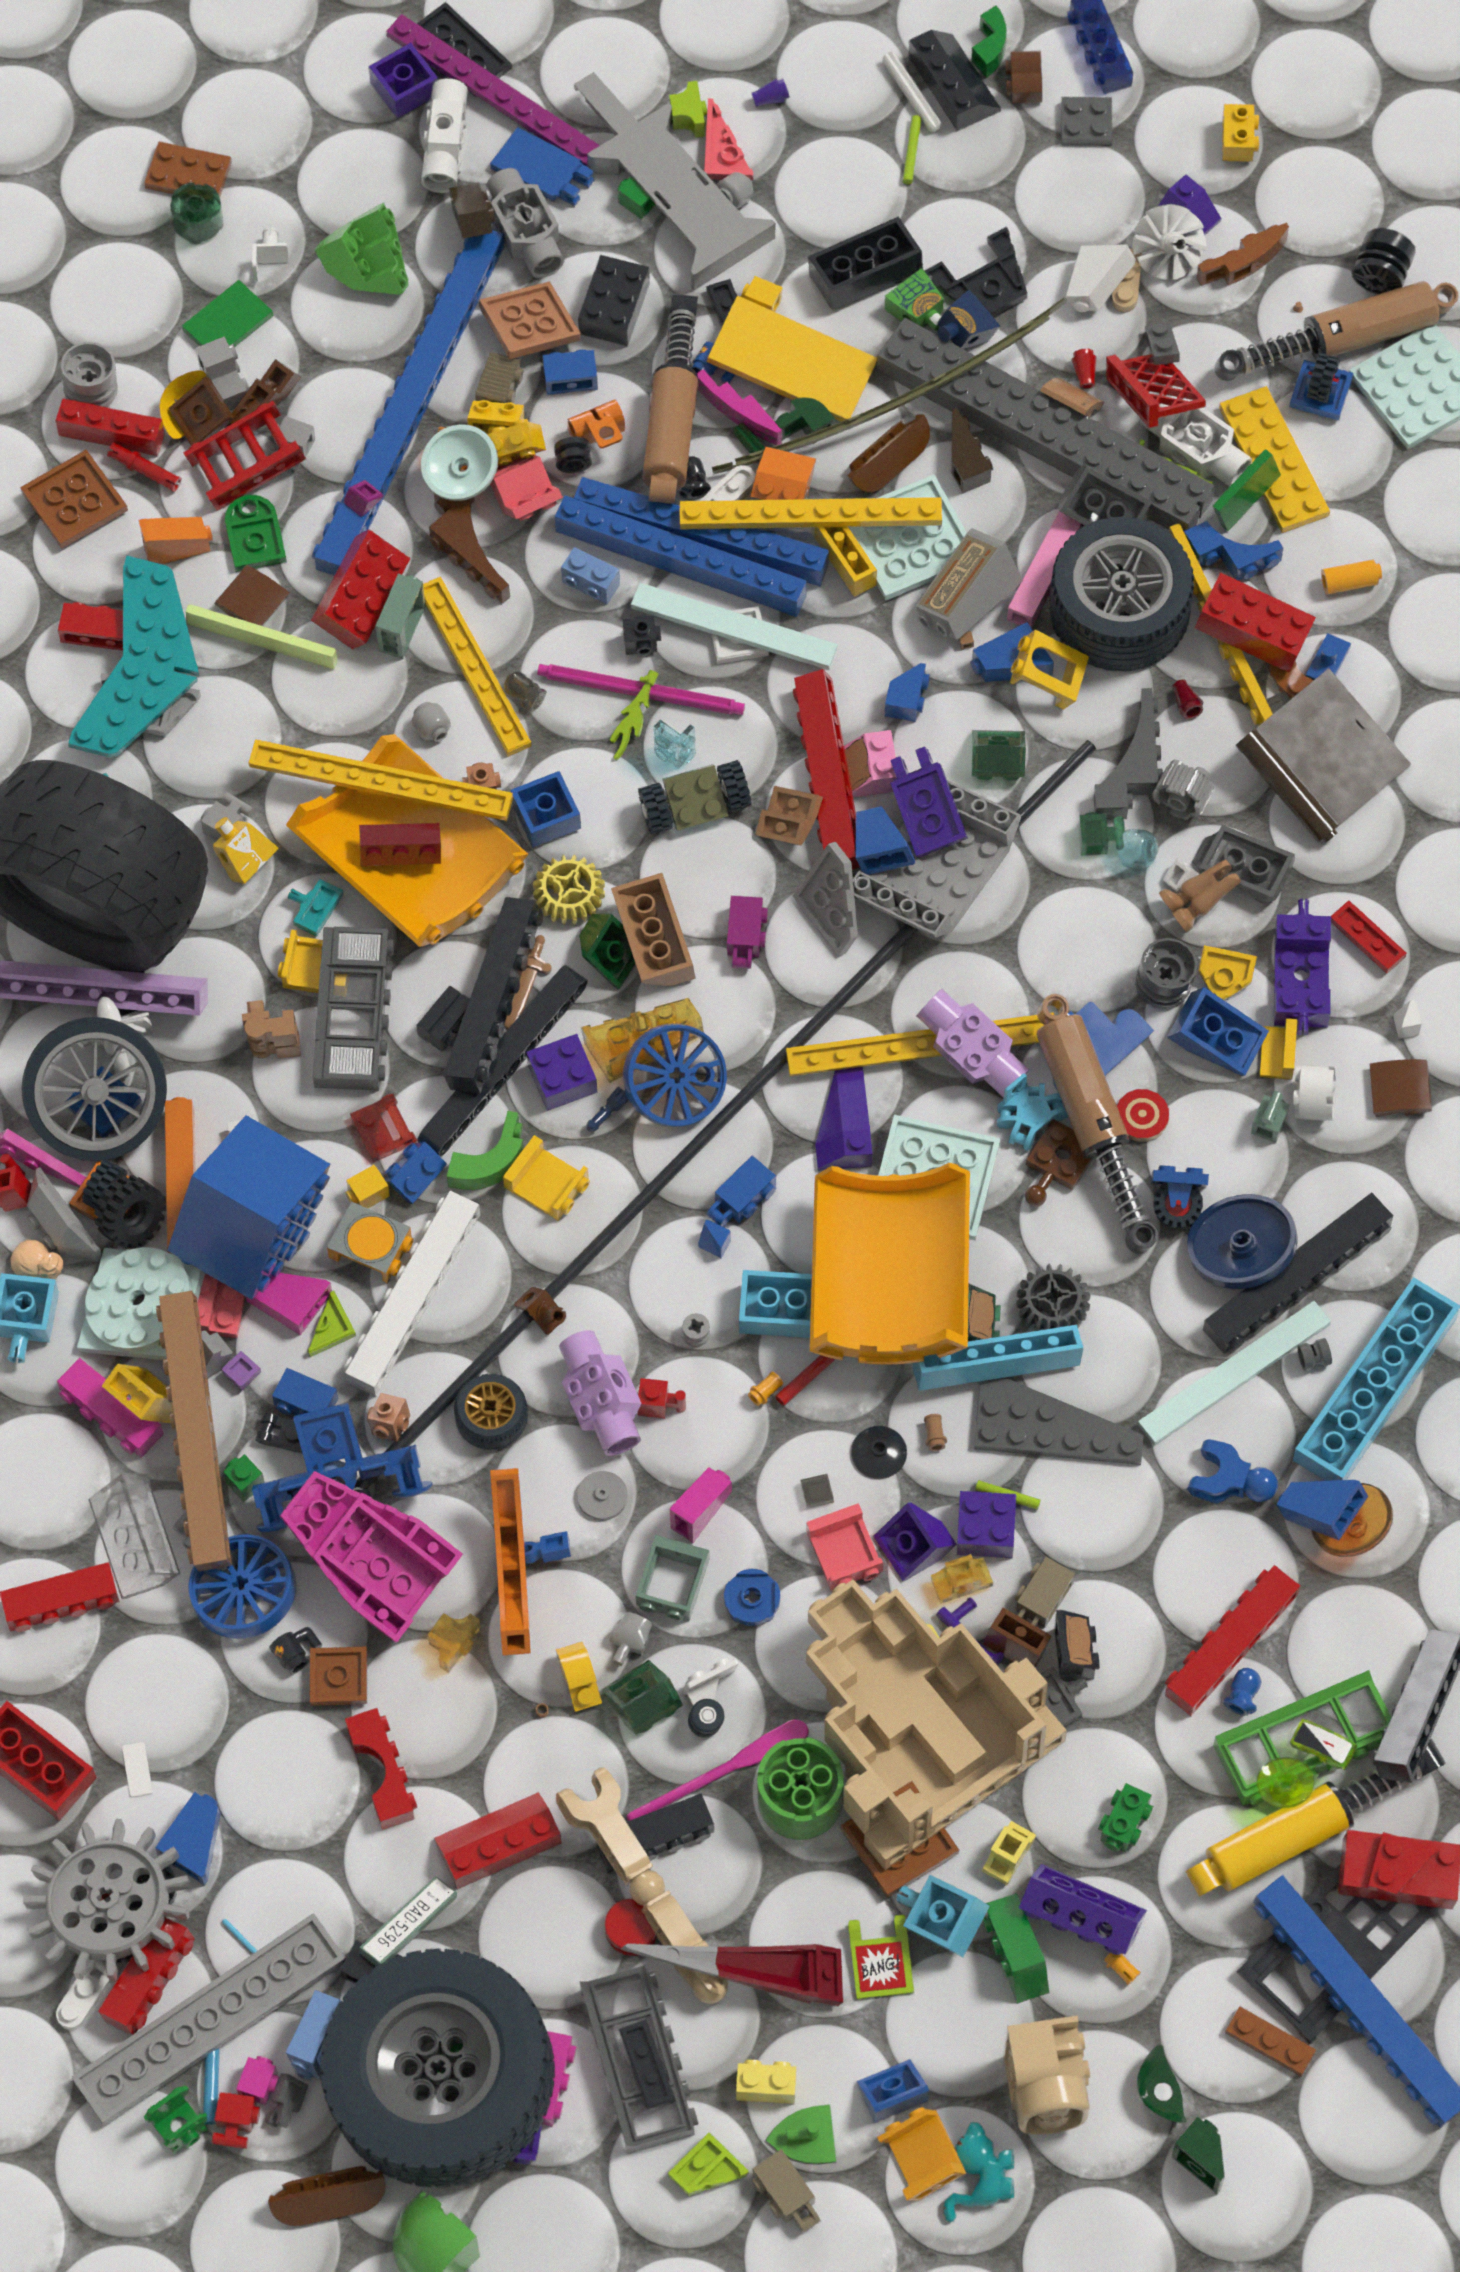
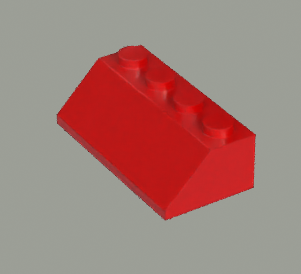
(498, 1840)

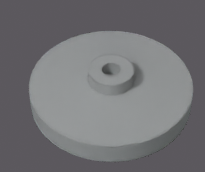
(602, 1495)

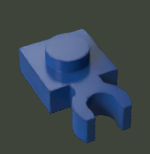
(549, 1548)

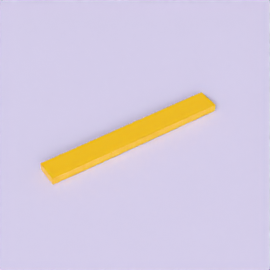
(475, 667)

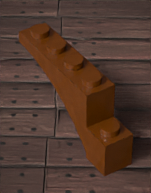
(457, 538)

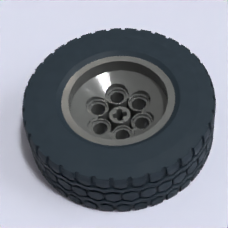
(381, 2034)

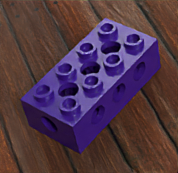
(1082, 1909)

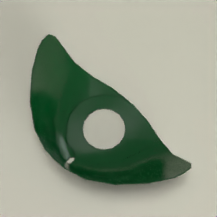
(1156, 2071)

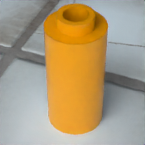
(1351, 576)

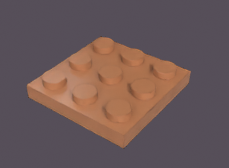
(529, 320)

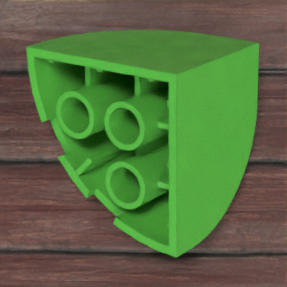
(431, 2240)

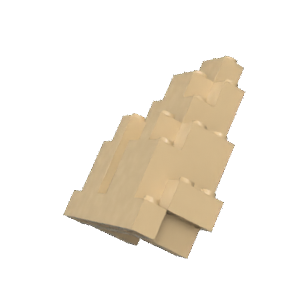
(920, 1715)

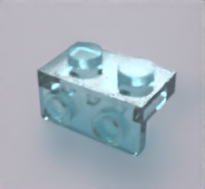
(673, 746)

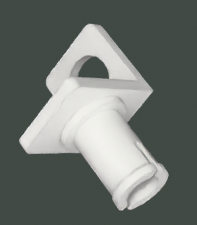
(269, 251)

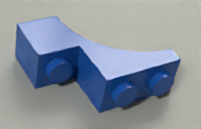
(1240, 559)

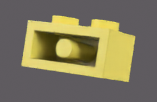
(766, 2082)

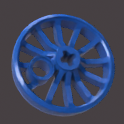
(675, 1064)
(251, 1579)

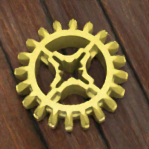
(554, 878)

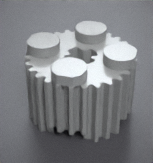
(1184, 790)

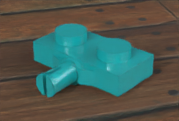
(315, 906)

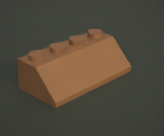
(653, 931)

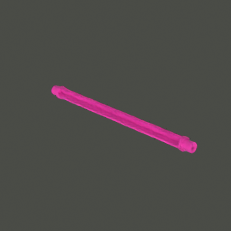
(633, 687)

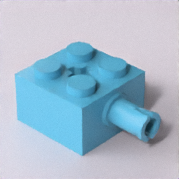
(28, 1323)
(943, 1914)

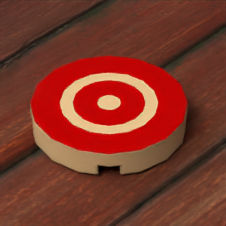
(1143, 1114)

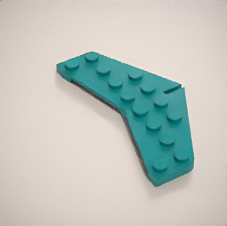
(145, 677)

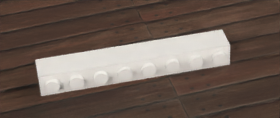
(412, 1293)

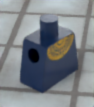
(967, 322)

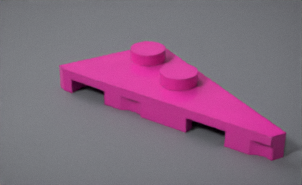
(34, 1157)

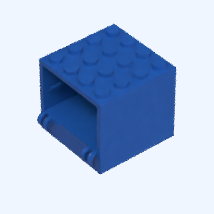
(249, 1207)

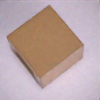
(966, 641)

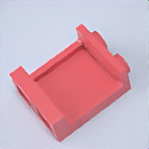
(844, 1547)

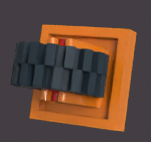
(95, 1183)

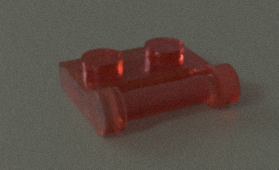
(375, 1132)

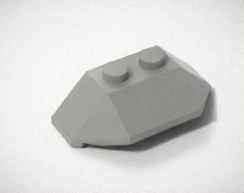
(58, 1222)

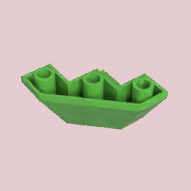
(366, 253)

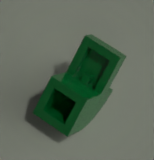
(806, 415)

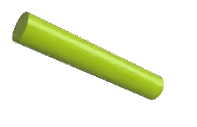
(1021, 1499)

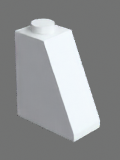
(1097, 275)

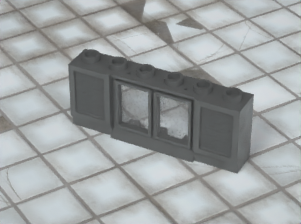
(352, 1008)

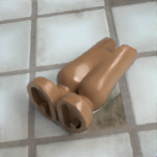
(1202, 892)

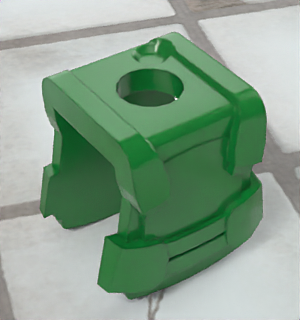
(172, 2108)

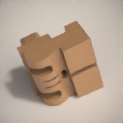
(270, 1034)

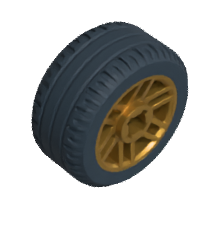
(490, 1411)

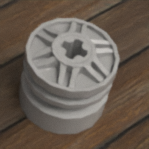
(89, 374)

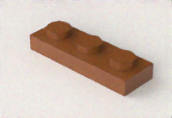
(1270, 2041)

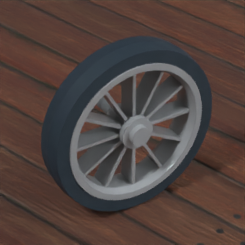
(94, 1089)

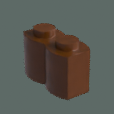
(1025, 77)

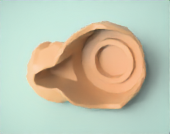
(35, 1260)

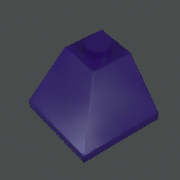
(1195, 198)
(914, 1540)

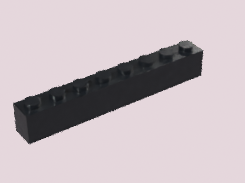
(493, 995)
(1309, 1267)

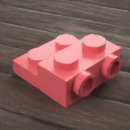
(220, 1308)

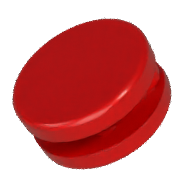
(627, 1925)

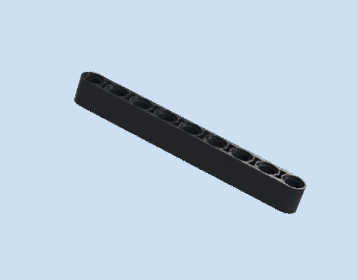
(521, 1037)

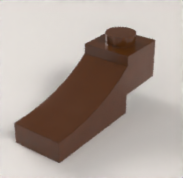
(273, 386)

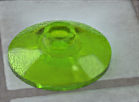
(1285, 1772)

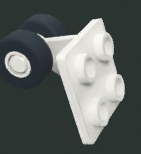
(707, 1714)

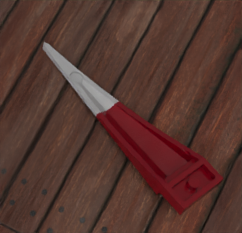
(792, 1971)

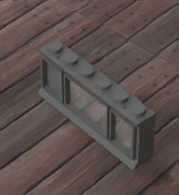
(619, 2002)

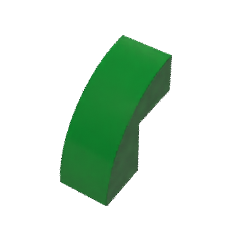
(990, 52)

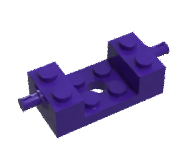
(1303, 945)

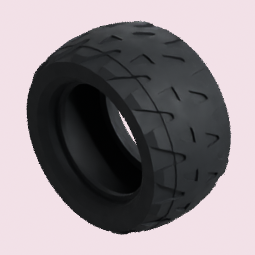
(96, 866)

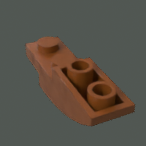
(1253, 254)

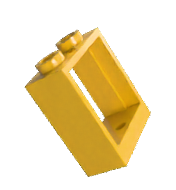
(147, 1392)

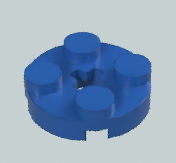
(752, 1613)

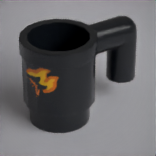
(290, 1652)

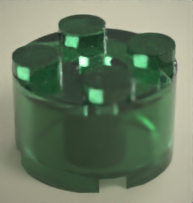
(196, 212)

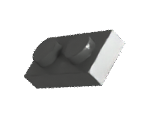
(1162, 344)

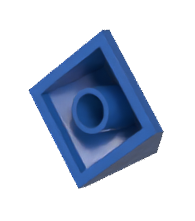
(893, 2090)

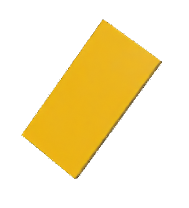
(791, 358)

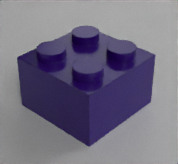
(402, 80)
(562, 1072)
(986, 1524)

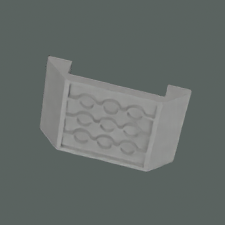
(945, 882)

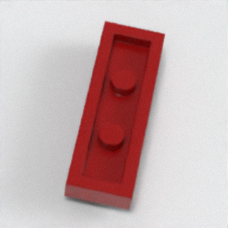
(1368, 937)

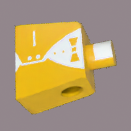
(241, 849)

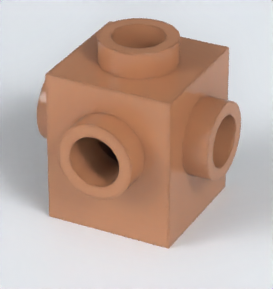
(482, 775)
(388, 1417)

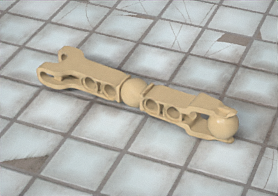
(634, 1869)

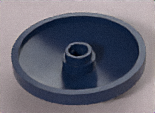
(1242, 1241)

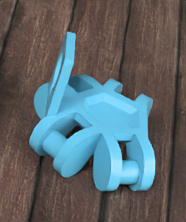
(1031, 1109)

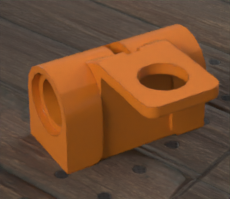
(599, 424)

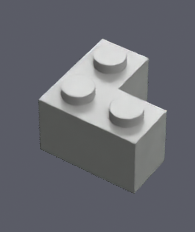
(220, 365)

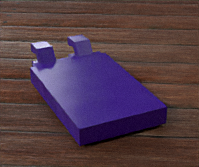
(927, 805)

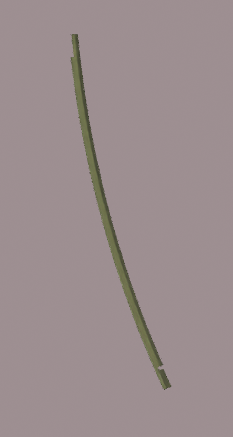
(902, 399)

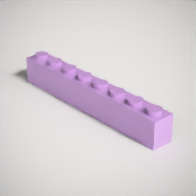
(89, 985)

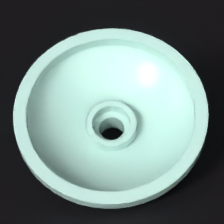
(449, 452)

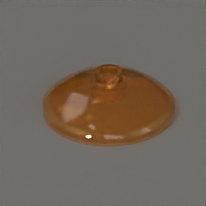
(1373, 1522)

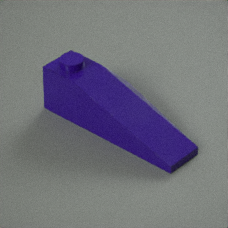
(845, 1125)

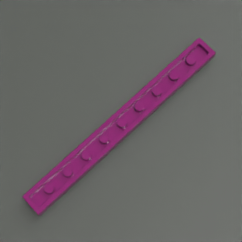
(491, 89)

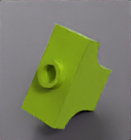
(689, 110)

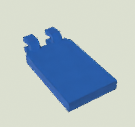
(543, 165)

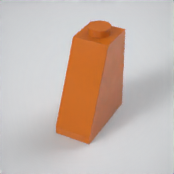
(174, 538)

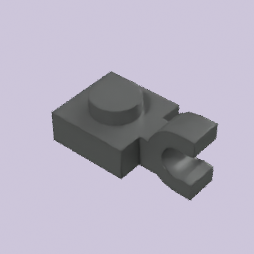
(289, 2098)

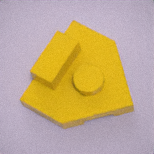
(1226, 971)

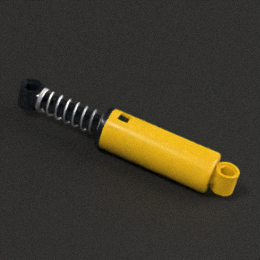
(1294, 1829)

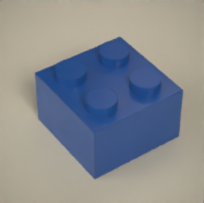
(546, 809)

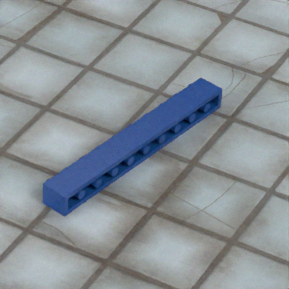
(748, 543)
(680, 556)
(1360, 2001)

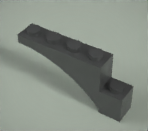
(1138, 768)

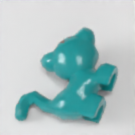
(978, 2157)

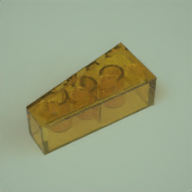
(613, 1039)

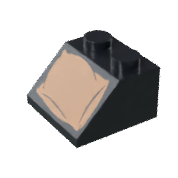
(1074, 1646)

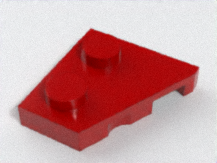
(1397, 1863)

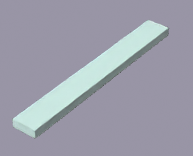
(734, 626)
(1234, 1373)

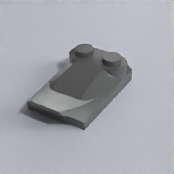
(1097, 497)
(1257, 863)

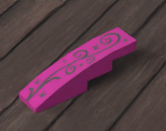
(738, 410)

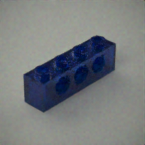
(1119, 72)

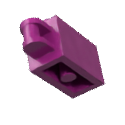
(745, 929)

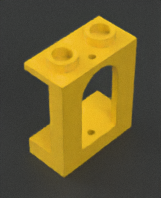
(1024, 669)

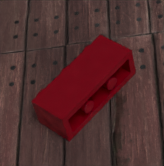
(400, 844)

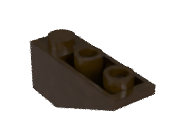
(967, 460)

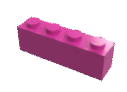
(84, 1388)

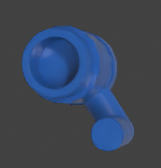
(700, 363)

